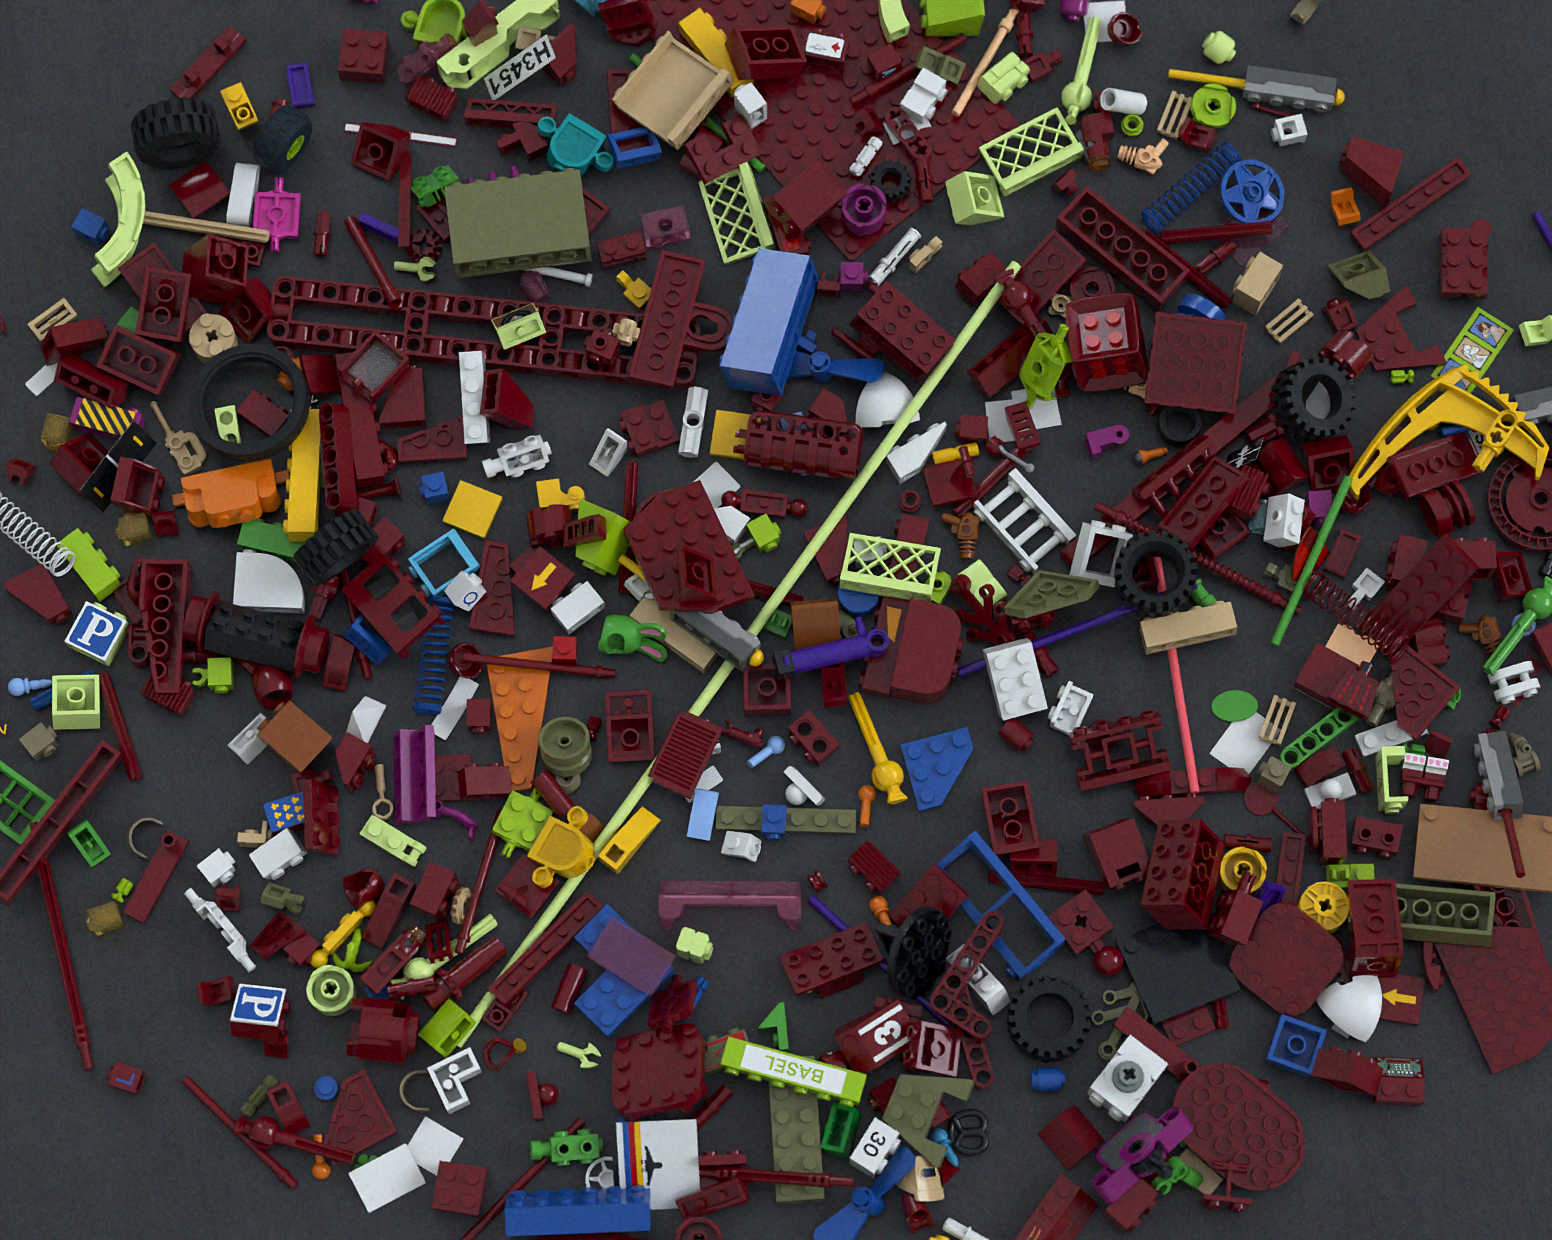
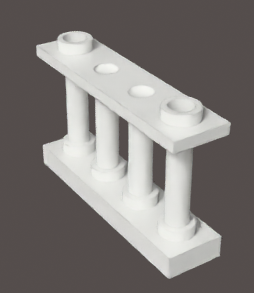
(1031, 500)

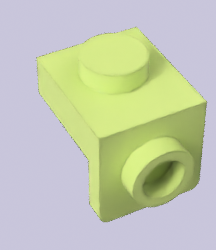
(1537, 332)

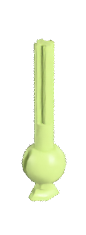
(1077, 94)
(421, 968)

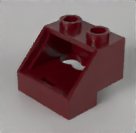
(137, 487)

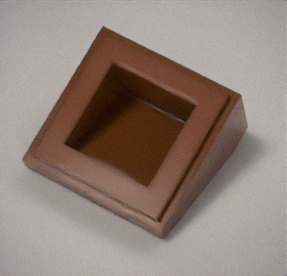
(592, 828)

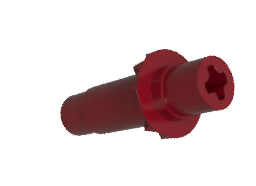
(463, 973)

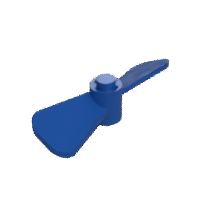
(823, 369)
(865, 1201)

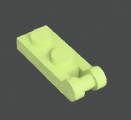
(392, 840)

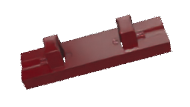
(208, 64)

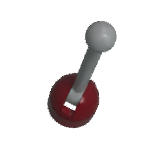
(996, 447)

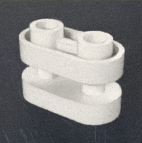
(1527, 686)

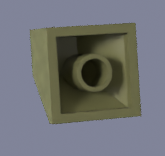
(1362, 275)

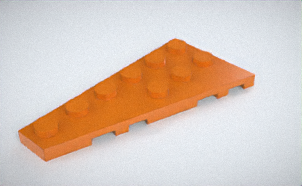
(519, 710)

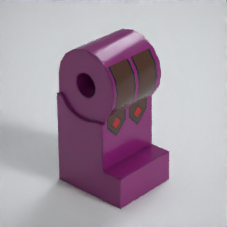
(1106, 438)

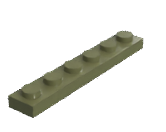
(797, 820)

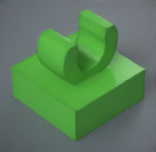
(779, 624)

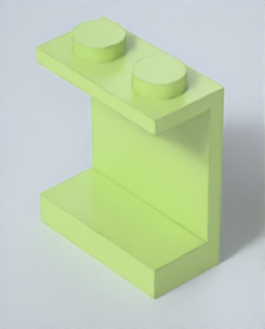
(1388, 756)

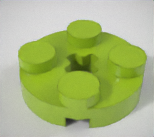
(1222, 99)

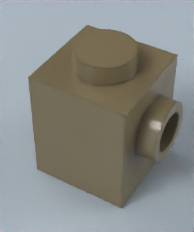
(40, 741)
(1273, 774)

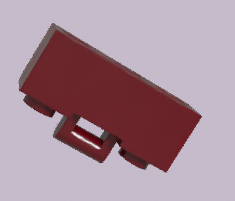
(91, 381)

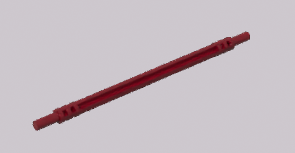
(64, 961)

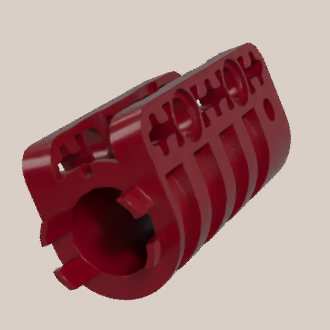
(801, 450)

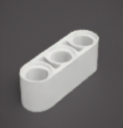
(243, 194)

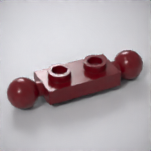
(764, 502)

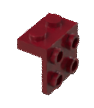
(712, 1160)

